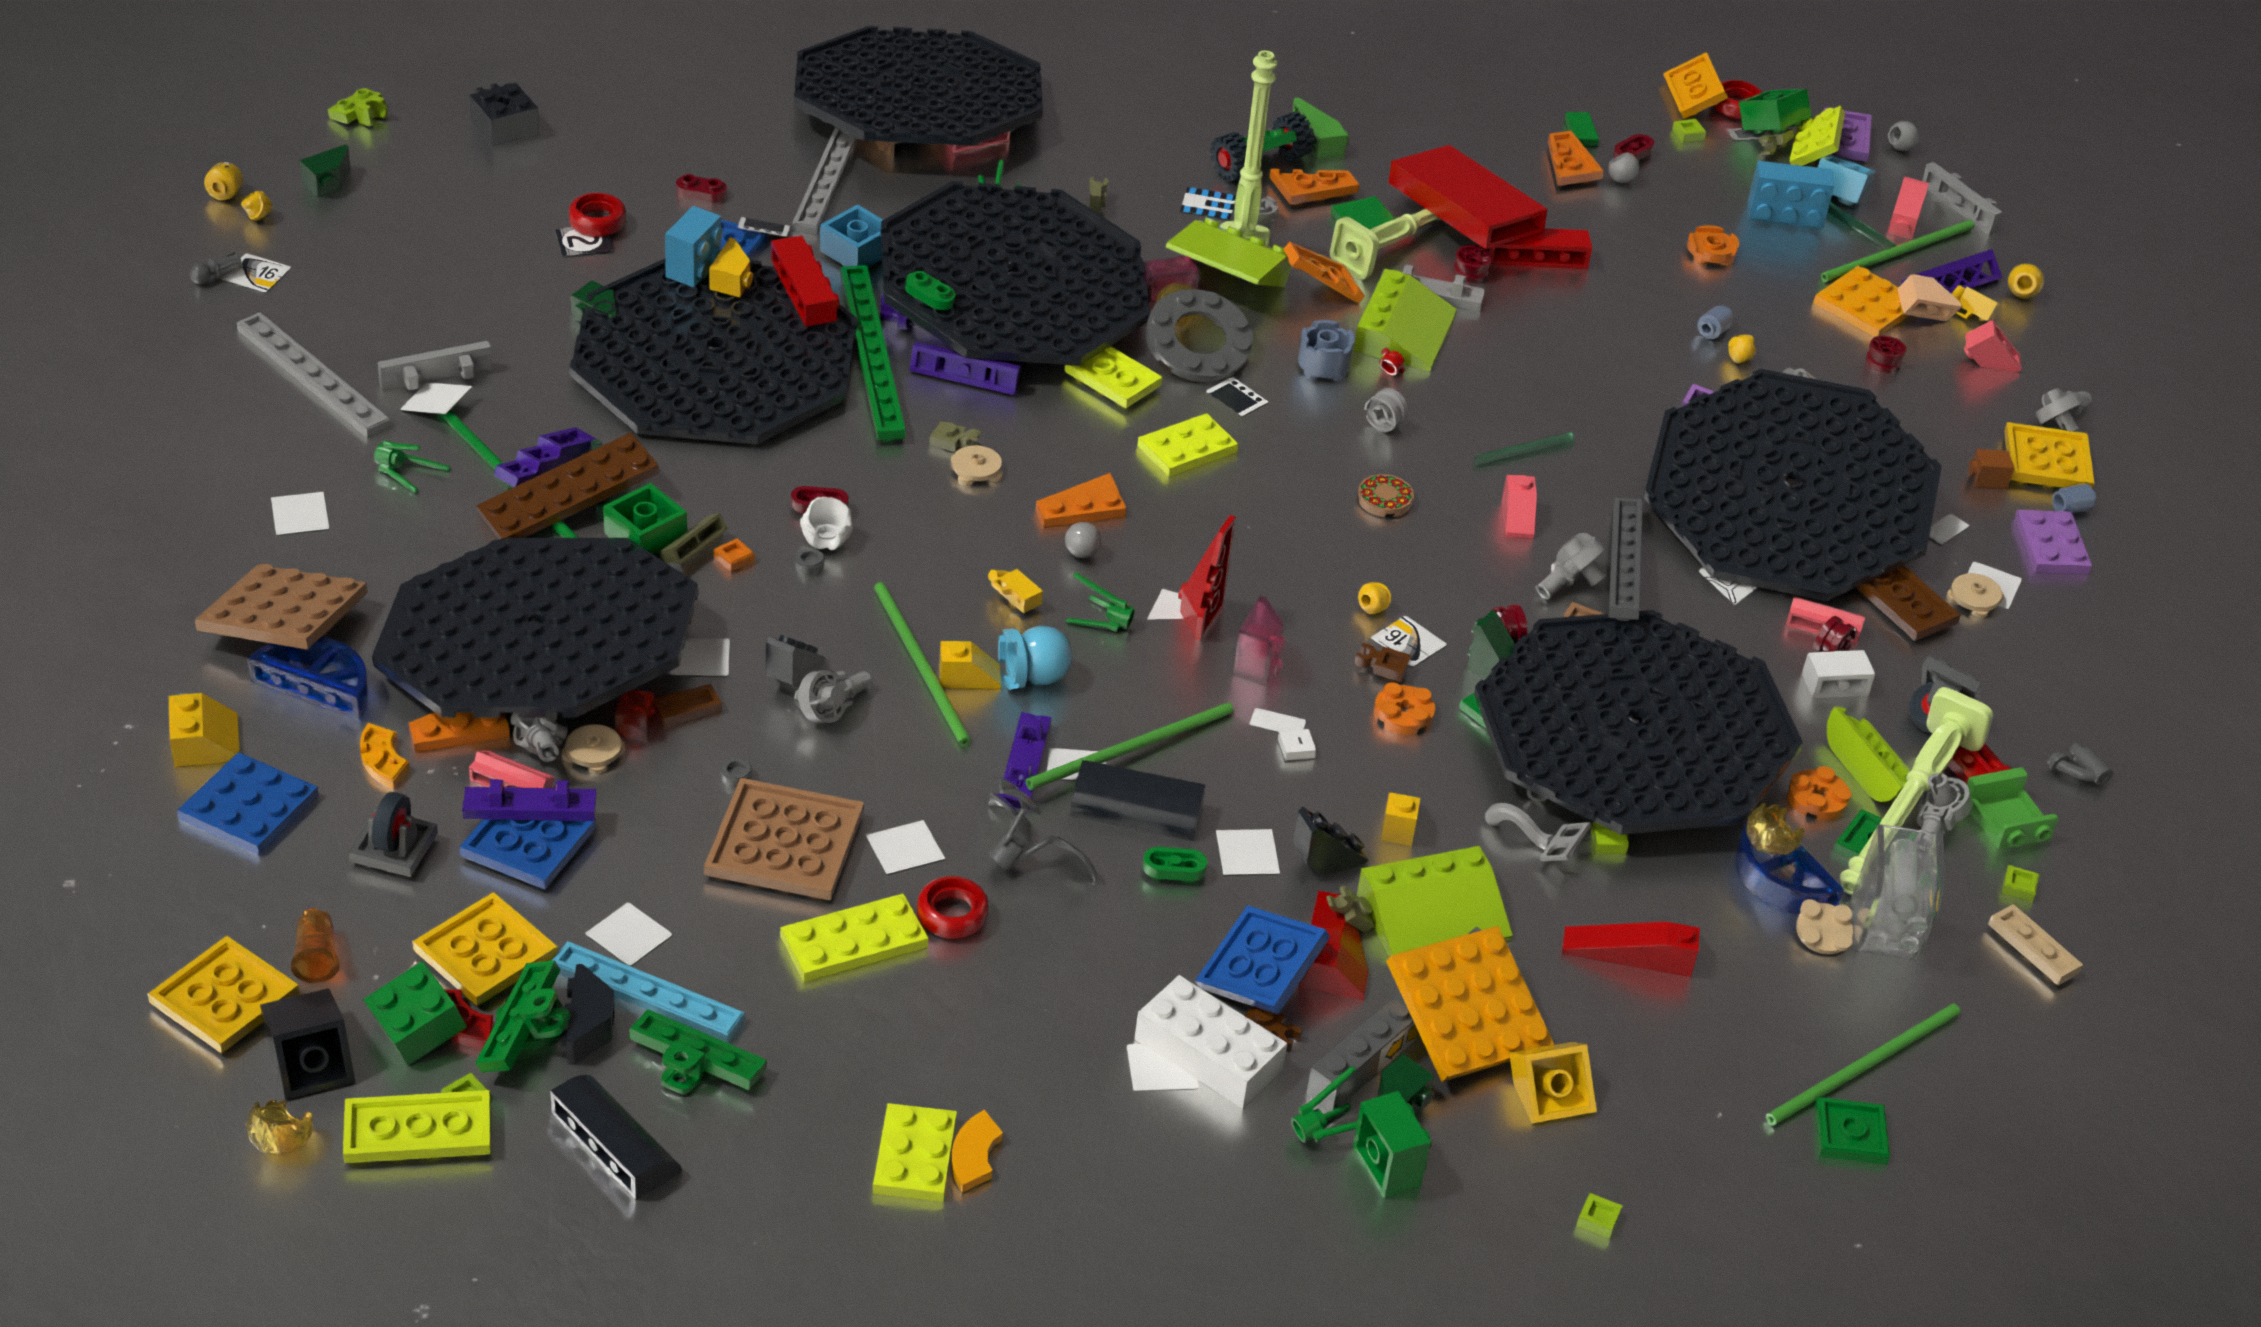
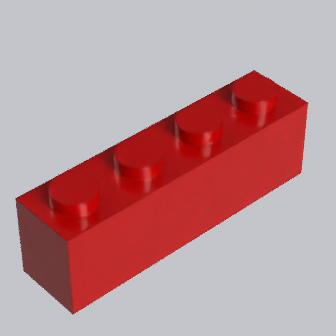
(1546, 249)
(804, 280)

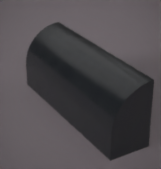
(1137, 800)
(612, 1135)

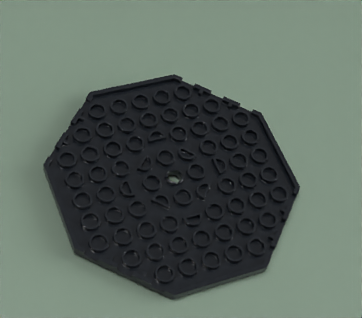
(918, 86)
(1073, 286)
(666, 380)
(1858, 500)
(536, 627)
(1706, 738)

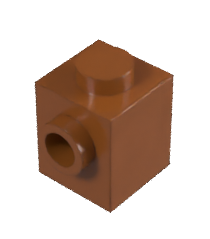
(1991, 469)

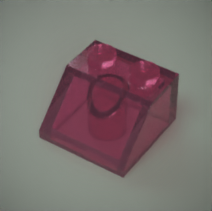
(1163, 272)
(1260, 644)

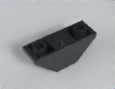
(791, 659)
(1325, 844)
(591, 1015)

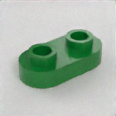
(930, 290)
(1174, 863)

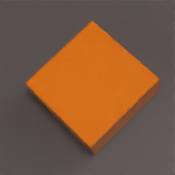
(734, 555)

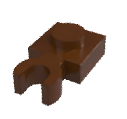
(1386, 662)
(1276, 1025)

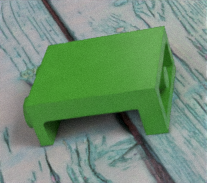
(2007, 810)

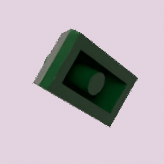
(326, 170)

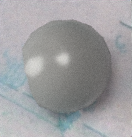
(1903, 136)
(1624, 168)
(1082, 539)

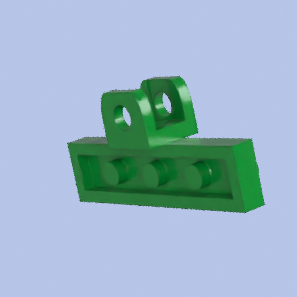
(525, 1012)
(693, 1052)

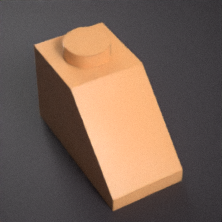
(1927, 298)

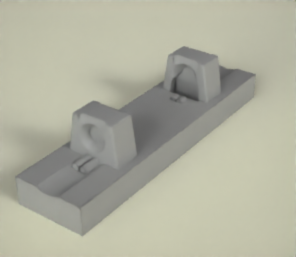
(1962, 198)
(1454, 293)
(435, 365)

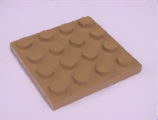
(281, 606)
(784, 839)

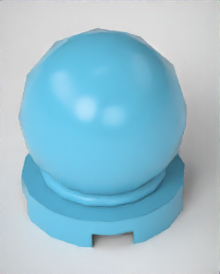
(1037, 655)

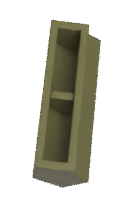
(691, 539)

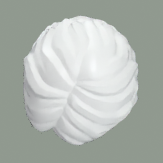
(826, 523)

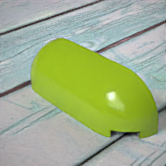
(1866, 755)

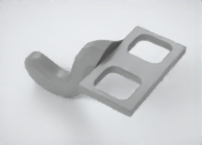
(1504, 812)

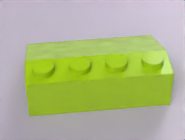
(1233, 252)
(1404, 319)
(1432, 899)

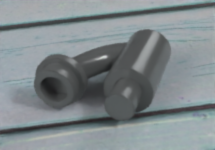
(2088, 764)

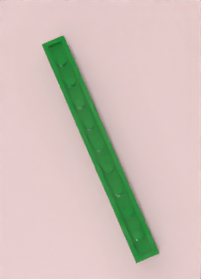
(873, 354)

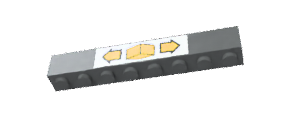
(1367, 1049)

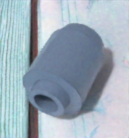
(1715, 322)
(2074, 498)

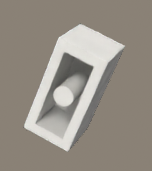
(1838, 674)

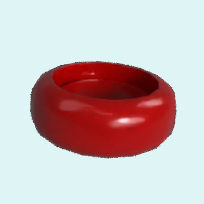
(1735, 89)
(597, 225)
(947, 926)

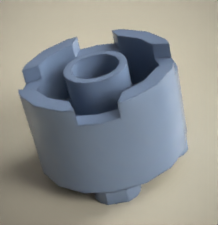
(1326, 350)

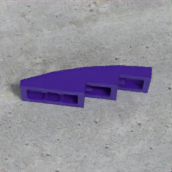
(551, 451)

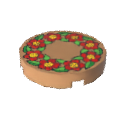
(1385, 495)

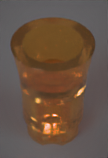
(315, 949)

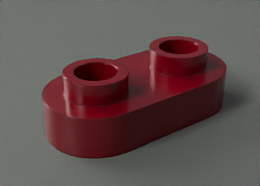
(1638, 145)
(701, 188)
(803, 495)

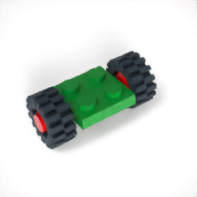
(1289, 134)

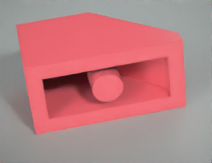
(1908, 208)
(1992, 348)
(1519, 506)

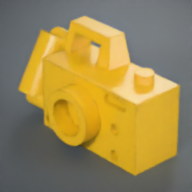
(1976, 304)
(1016, 588)

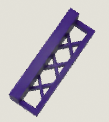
(1968, 263)

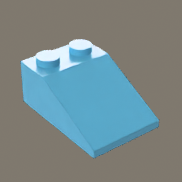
(1849, 178)

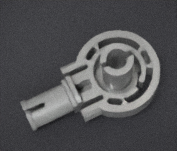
(2063, 408)
(1574, 556)
(830, 694)
(539, 734)
(1948, 803)

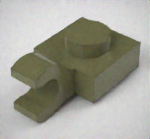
(1775, 140)
(1097, 194)
(952, 436)
(1354, 908)

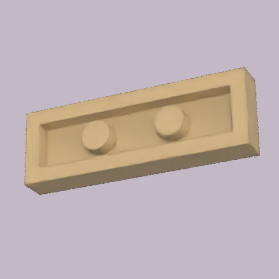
(2035, 944)

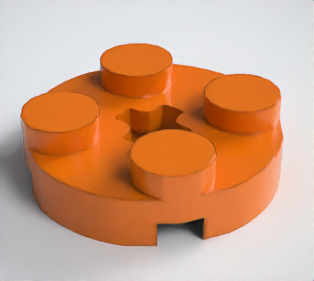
(1712, 245)
(1416, 700)
(1823, 780)

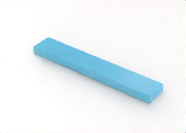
(654, 993)

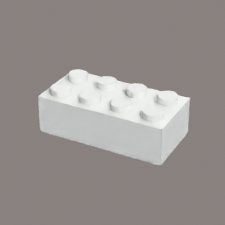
(1210, 1041)

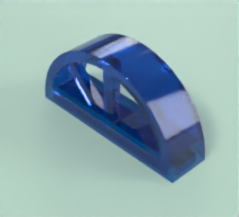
(282, 670)
(1808, 877)

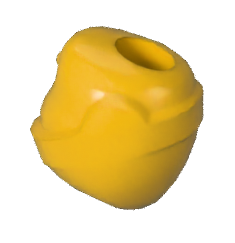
(257, 205)
(1742, 348)
(1374, 597)

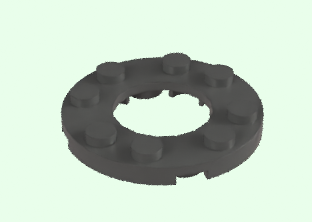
(1193, 365)

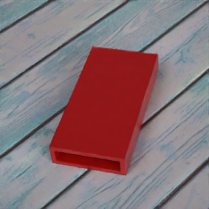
(1467, 196)

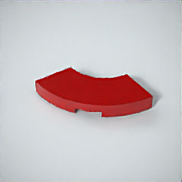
(478, 1024)

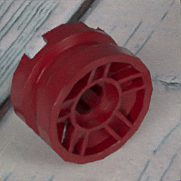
(1473, 263)
(1885, 354)
(1514, 620)
(1835, 636)

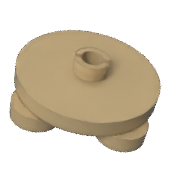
(976, 464)
(1975, 593)
(593, 747)
(1825, 927)

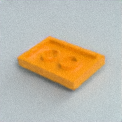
(1695, 85)

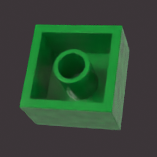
(1775, 110)
(645, 518)
(415, 1013)
(1391, 1144)

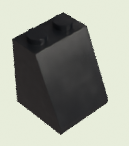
(308, 1043)

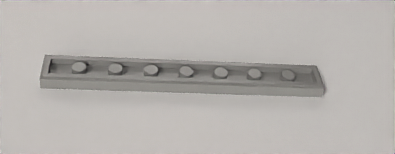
(824, 182)
(314, 375)

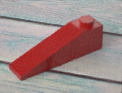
(1205, 591)
(1643, 945)
(1341, 963)

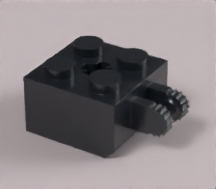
(504, 113)

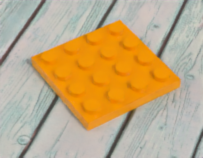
(1468, 1002)

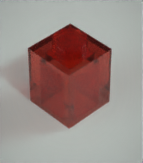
(634, 715)

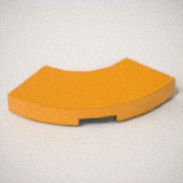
(380, 757)
(972, 1149)

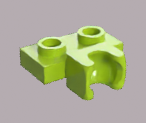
(362, 106)

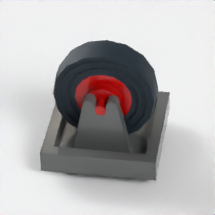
(1934, 676)
(393, 837)

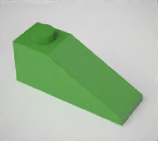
(1329, 134)

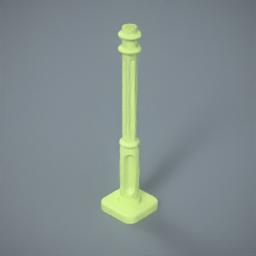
(1249, 187)
(1358, 246)
(1954, 723)

